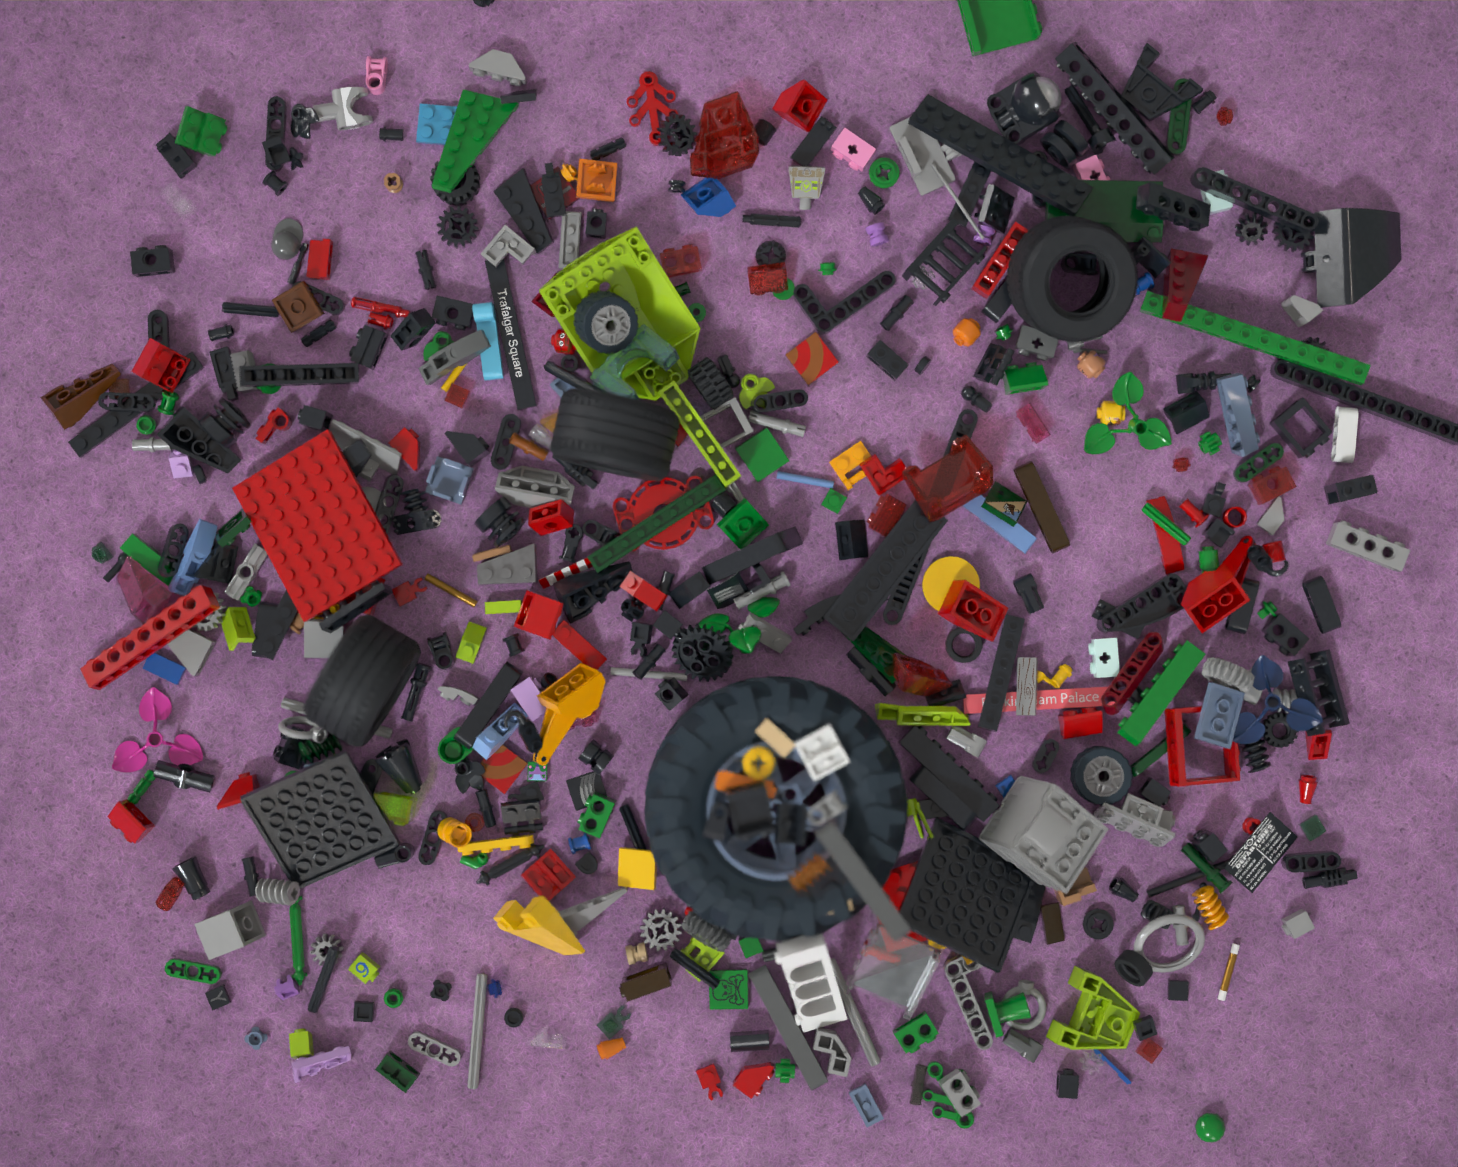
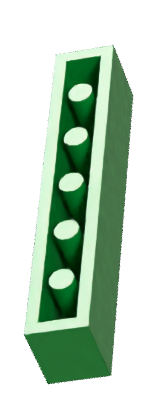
(1161, 693)

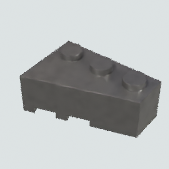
(510, 568)

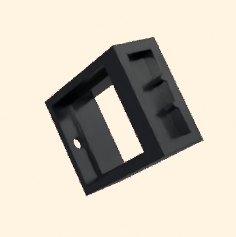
(1287, 437)

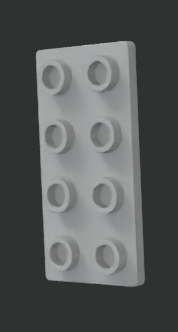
(919, 154)
(381, 455)
(1137, 818)

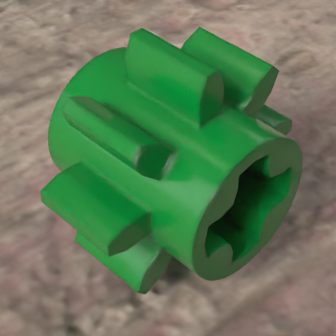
(1210, 443)
(785, 1070)

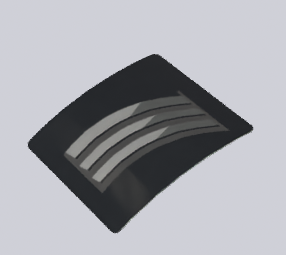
(728, 590)
(583, 786)

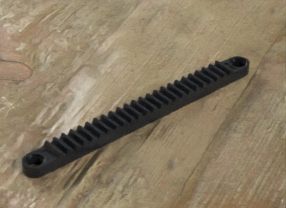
(901, 594)

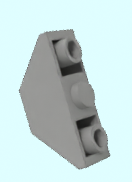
(498, 66)

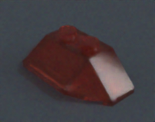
(918, 676)

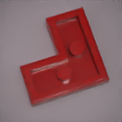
(882, 478)

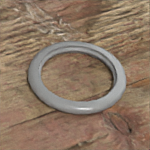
(1165, 920)

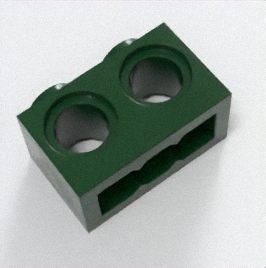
(397, 1071)

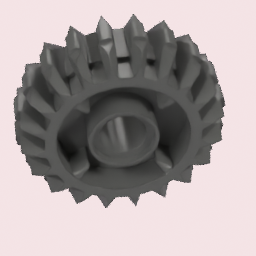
(705, 932)

